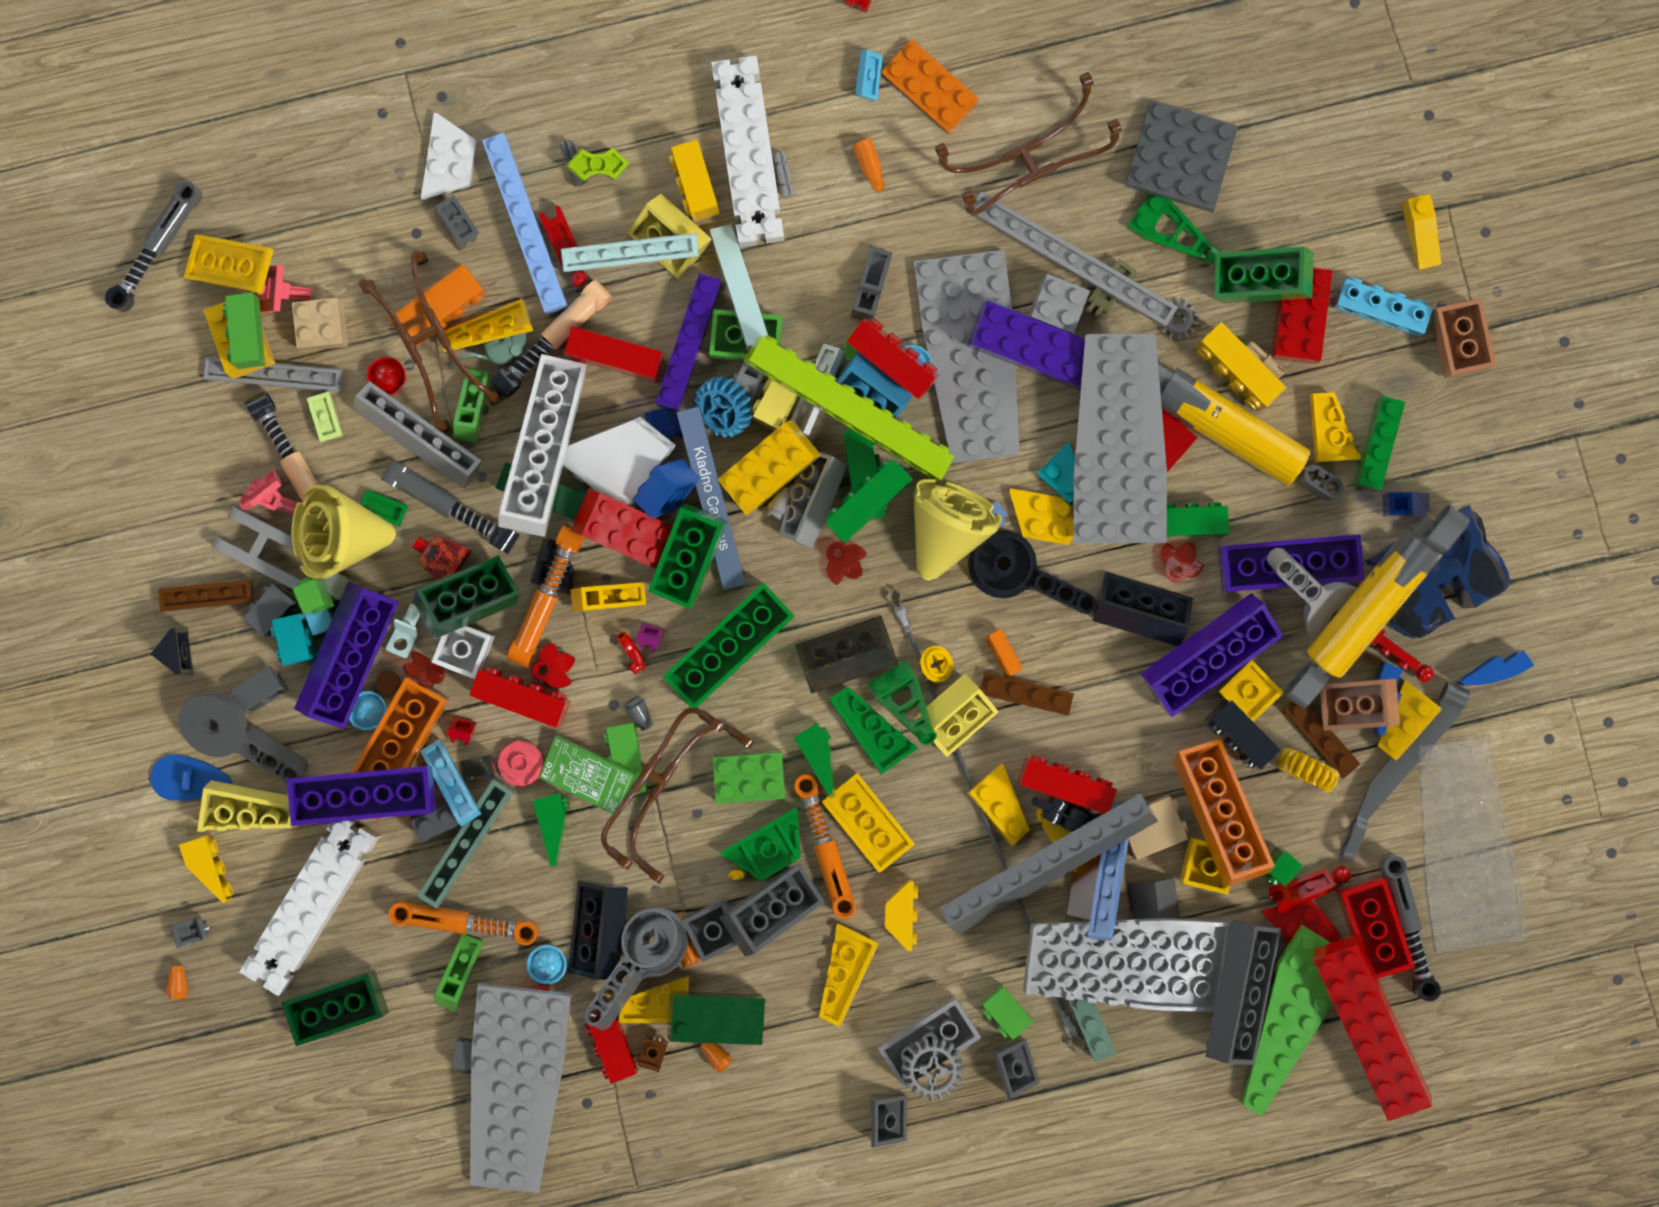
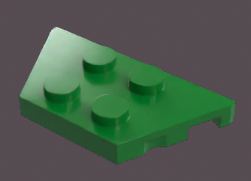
(768, 847)

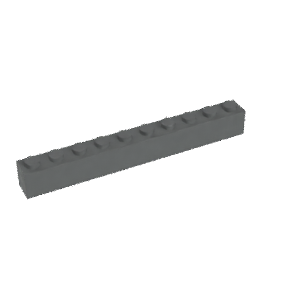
(1049, 864)

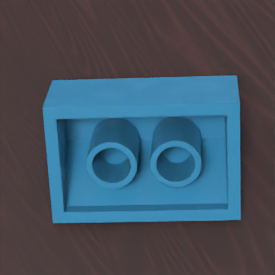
(874, 384)

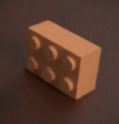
(1463, 338)
(1360, 705)

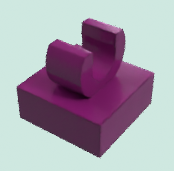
(649, 635)

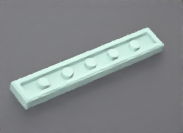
(630, 252)
(738, 284)

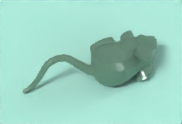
(501, 351)

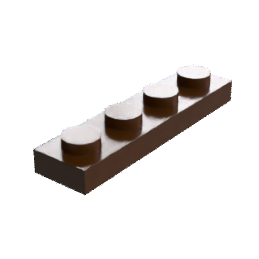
(205, 595)
(1026, 693)
(1323, 741)

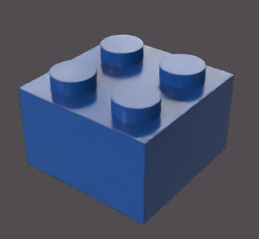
(666, 488)

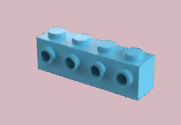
(1383, 307)

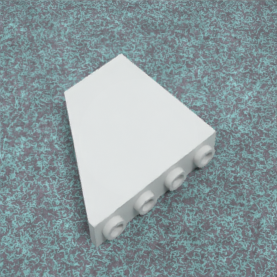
(618, 458)

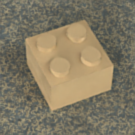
(319, 324)

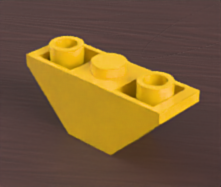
(901, 914)

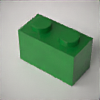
(1284, 867)

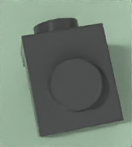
(189, 931)

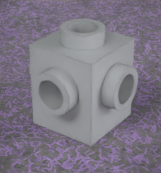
(750, 380)

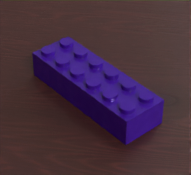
(1028, 344)
(1325, 558)
(1211, 654)
(346, 655)
(361, 795)

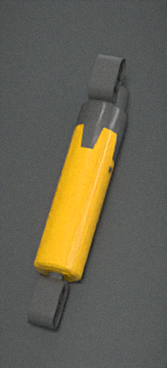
(1242, 433)
(1376, 602)

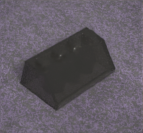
(846, 654)

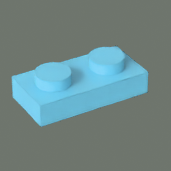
(868, 75)

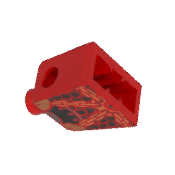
(441, 556)

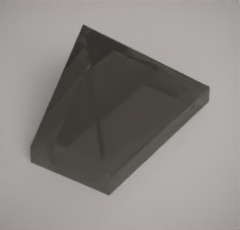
(478, 768)

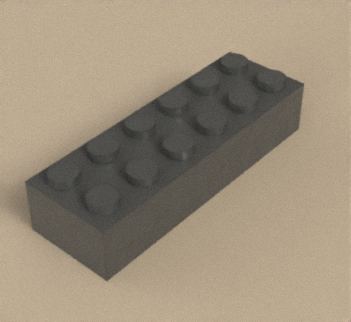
(1243, 992)

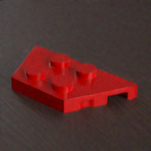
(1306, 914)

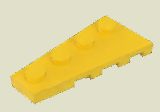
(847, 967)

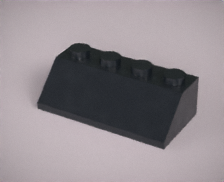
(1143, 609)
(597, 929)

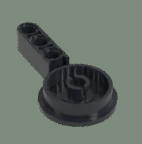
(1021, 574)

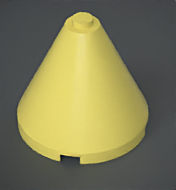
(948, 525)
(335, 532)

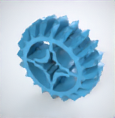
(724, 406)

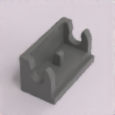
(456, 222)
(259, 690)

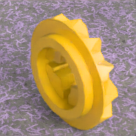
(944, 668)

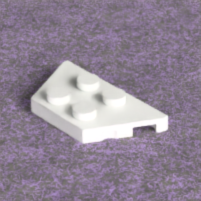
(448, 159)

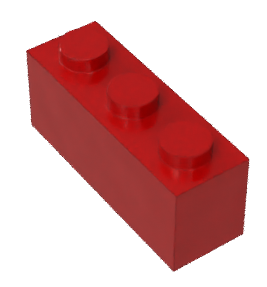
(613, 1050)

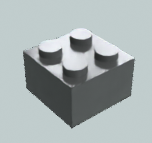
(708, 931)

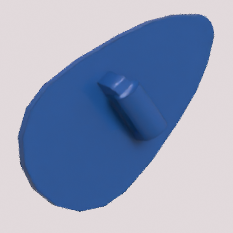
(184, 777)

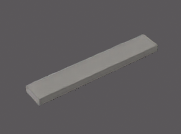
(280, 376)

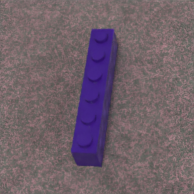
(689, 342)

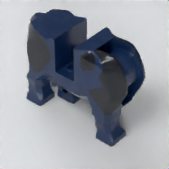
(1469, 567)

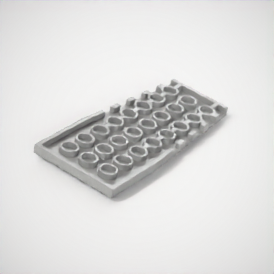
(973, 388)
(1120, 443)
(1145, 966)
(515, 1083)

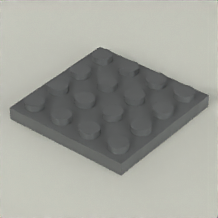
(1181, 156)

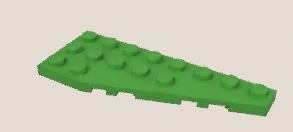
(1291, 1018)

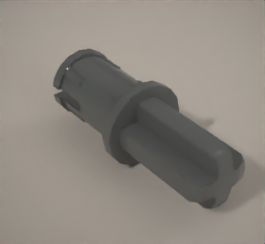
(569, 151)

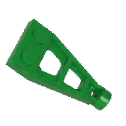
(1149, 214)
(894, 682)

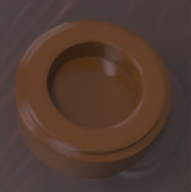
(388, 681)

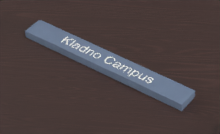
(710, 493)

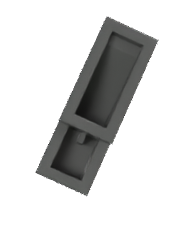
(871, 284)

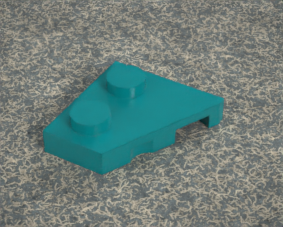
(1059, 473)

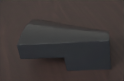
(543, 563)

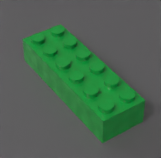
(728, 646)

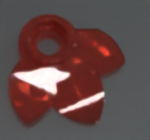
(1180, 558)
(847, 565)
(424, 670)

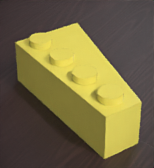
(241, 808)

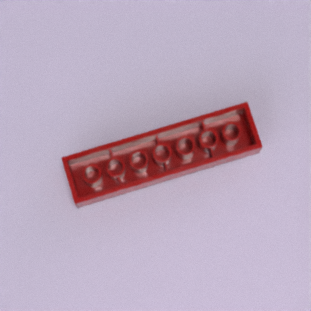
(1372, 1027)

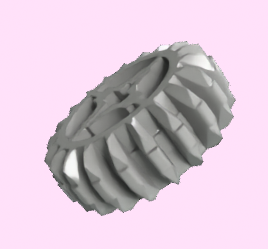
(941, 1069)

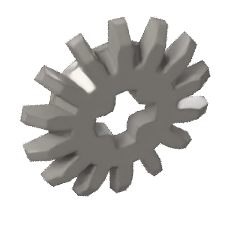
(1187, 320)

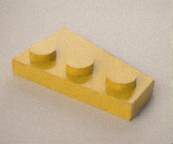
(1330, 432)
(1000, 805)
(652, 1004)

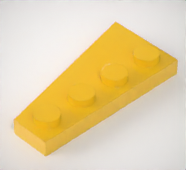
(494, 325)

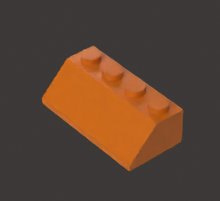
(446, 298)

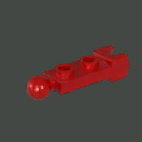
(561, 238)
(1404, 660)
(1307, 888)

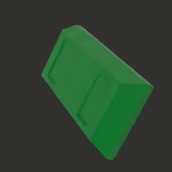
(384, 507)

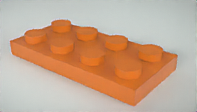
(930, 86)

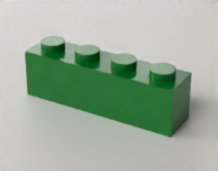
(1379, 443)
(861, 462)
(1197, 520)

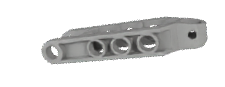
(336, 584)

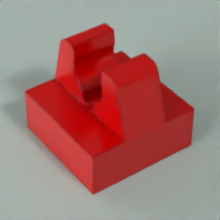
(461, 729)

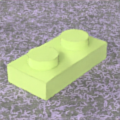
(325, 417)

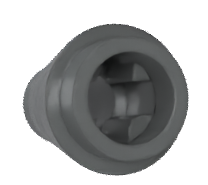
(639, 713)

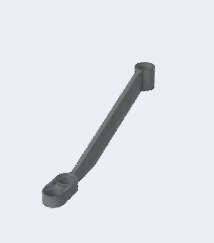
(1452, 701)

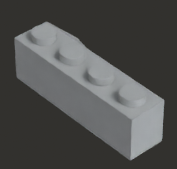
(811, 499)

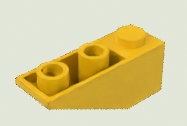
(203, 861)

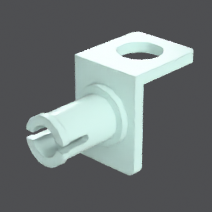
(404, 630)

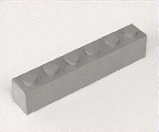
(416, 434)

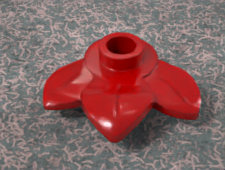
(556, 665)

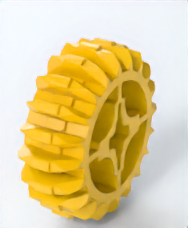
(1308, 769)

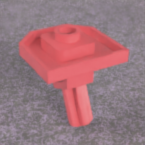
(276, 291)
(267, 494)

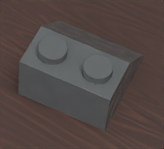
(435, 823)

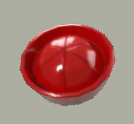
(387, 374)

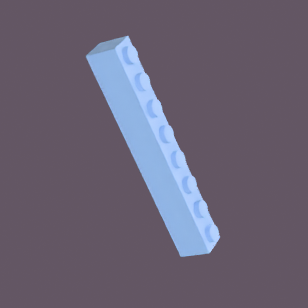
(525, 224)

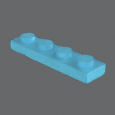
(450, 782)

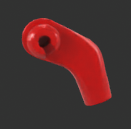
(632, 651)

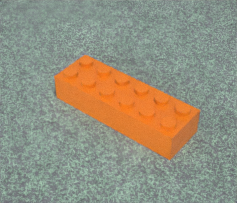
(403, 728)
(1223, 812)

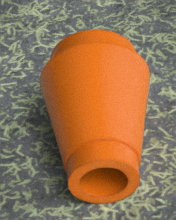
(177, 983)
(716, 1056)

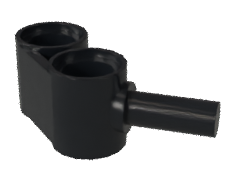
(1061, 813)

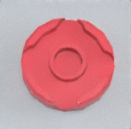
(520, 763)

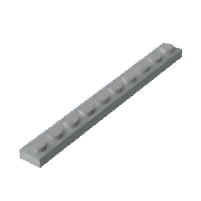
(1076, 261)

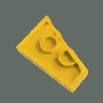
(1415, 714)

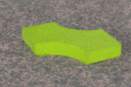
(587, 164)

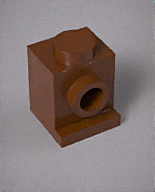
(653, 1042)

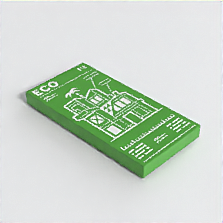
(587, 775)

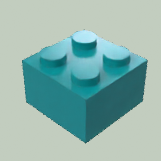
(294, 640)

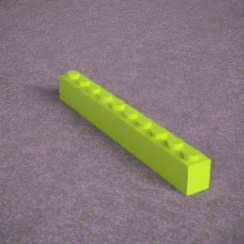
(848, 408)

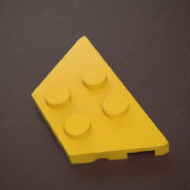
(1043, 516)

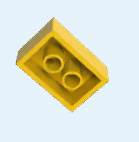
(693, 181)
(217, 324)

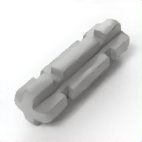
(783, 174)

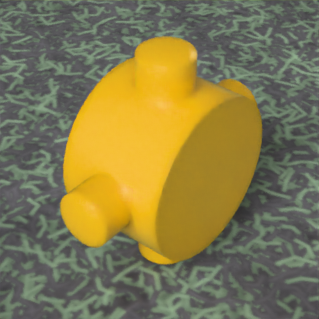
(737, 874)

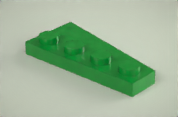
(877, 737)

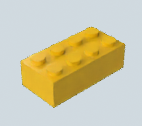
(1239, 367)
(769, 467)

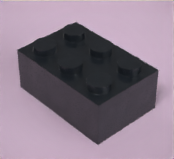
(1242, 735)

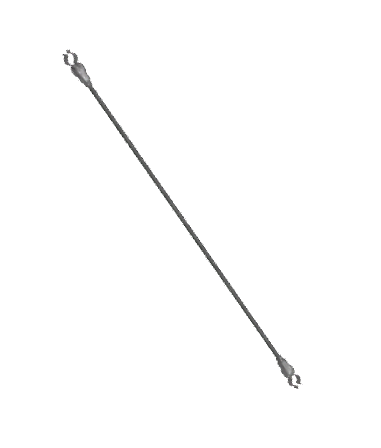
(902, 615)

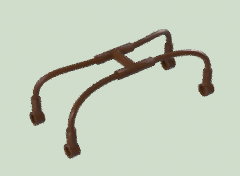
(1023, 151)
(368, 286)
(661, 781)

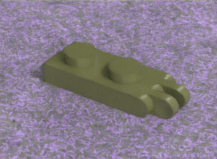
(1104, 301)

